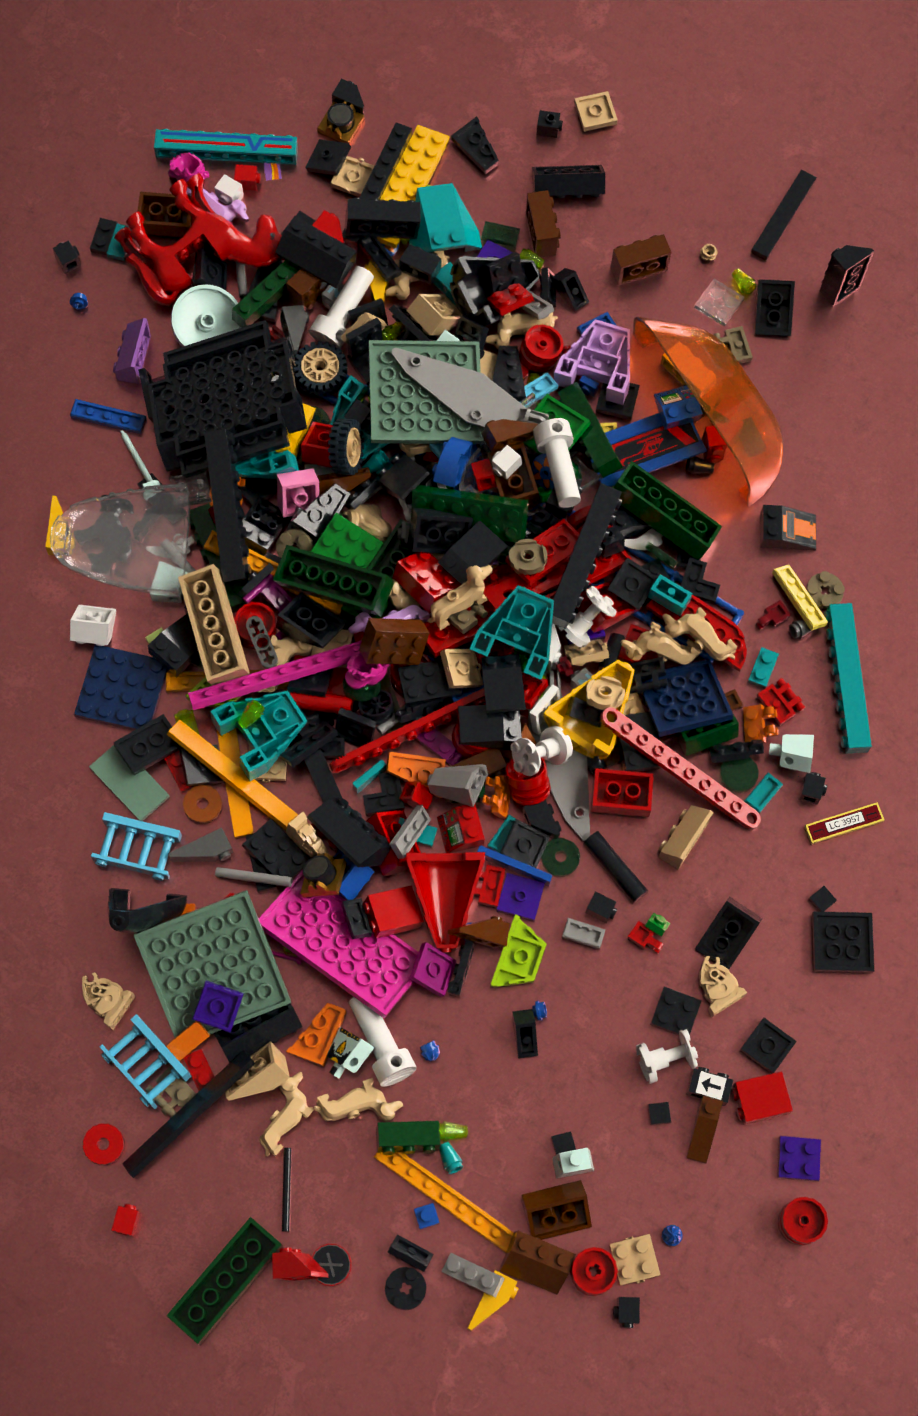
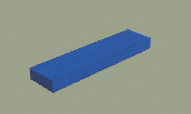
(108, 416)
(515, 866)

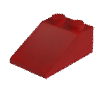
(602, 620)

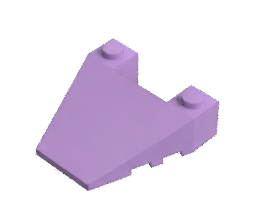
(600, 355)

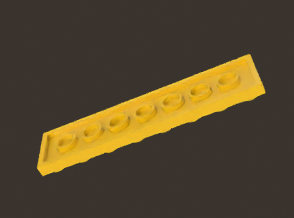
(414, 169)

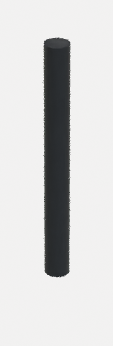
(286, 1201)

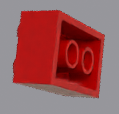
(424, 578)
(622, 792)

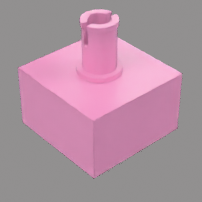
(296, 490)

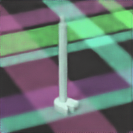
(150, 482)

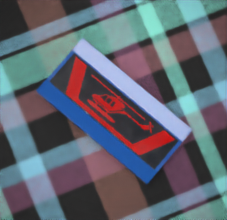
(652, 446)

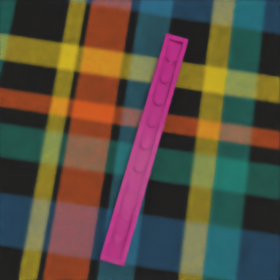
(273, 676)

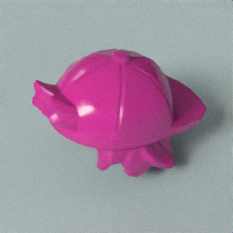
(186, 166)
(364, 674)

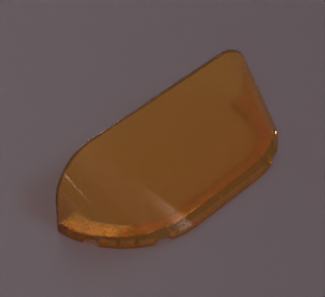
(725, 397)

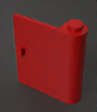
(334, 698)

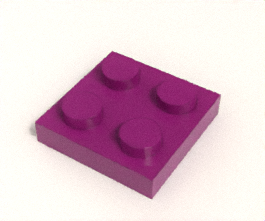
(433, 969)

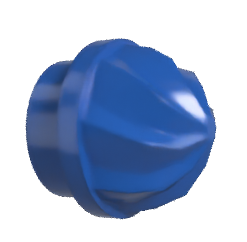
(430, 1051)
(672, 1235)

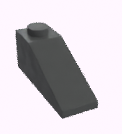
(293, 323)
(205, 849)

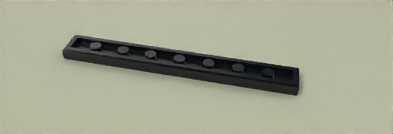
(188, 1114)

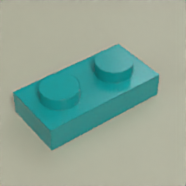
(763, 668)

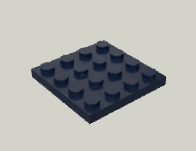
(120, 688)
(689, 700)

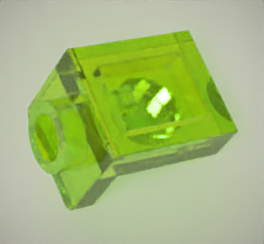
(188, 718)

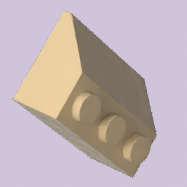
(684, 835)

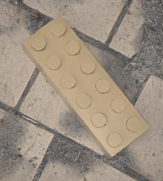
(213, 625)

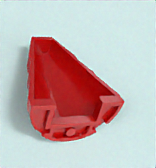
(445, 890)

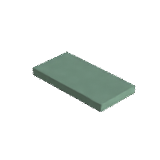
(137, 793)

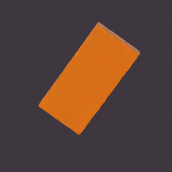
(188, 1040)

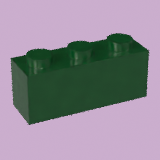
(708, 736)
(408, 1137)

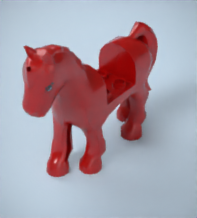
(160, 265)

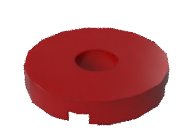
(91, 1141)

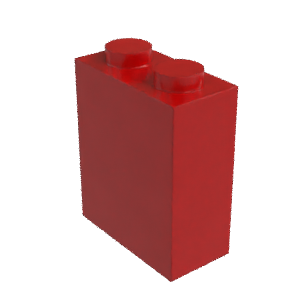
(393, 911)
(761, 1098)

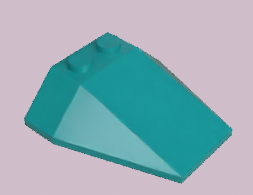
(444, 221)

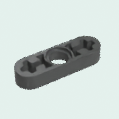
(261, 627)

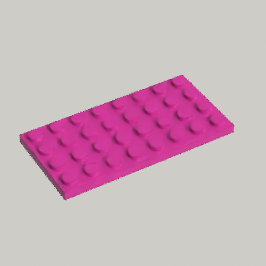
(318, 933)

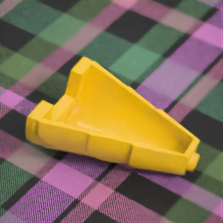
(586, 738)

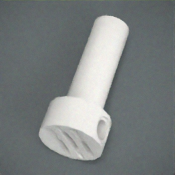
(332, 326)
(554, 439)
(392, 1063)

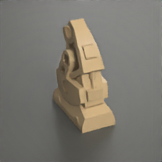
(305, 836)
(719, 988)
(107, 1001)

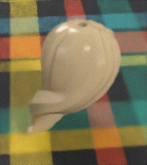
(370, 519)

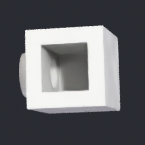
(228, 190)
(506, 462)

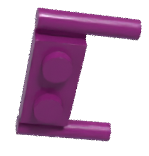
(273, 594)
(440, 746)

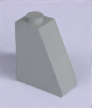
(458, 783)

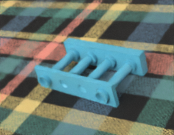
(132, 827)
(151, 1043)

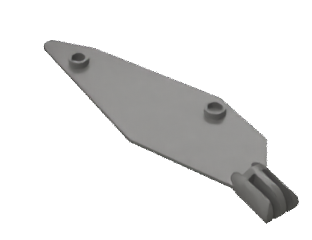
(465, 391)
(568, 780)

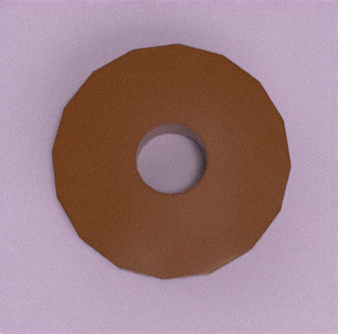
(199, 793)

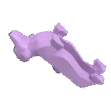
(236, 209)
(410, 612)

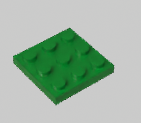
(559, 410)
(347, 543)

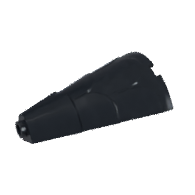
(471, 286)
(138, 920)

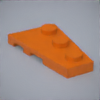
(412, 767)
(318, 1037)

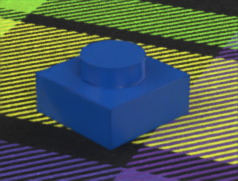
(588, 386)
(426, 1216)

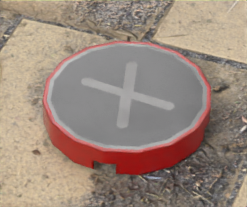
(335, 1262)

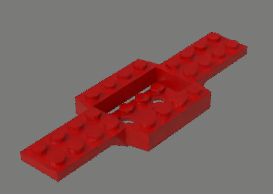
(503, 580)

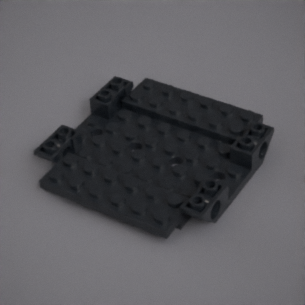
(216, 370)

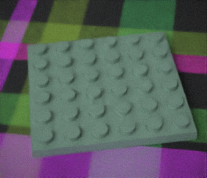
(404, 409)
(214, 945)

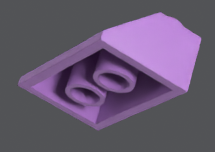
(133, 351)

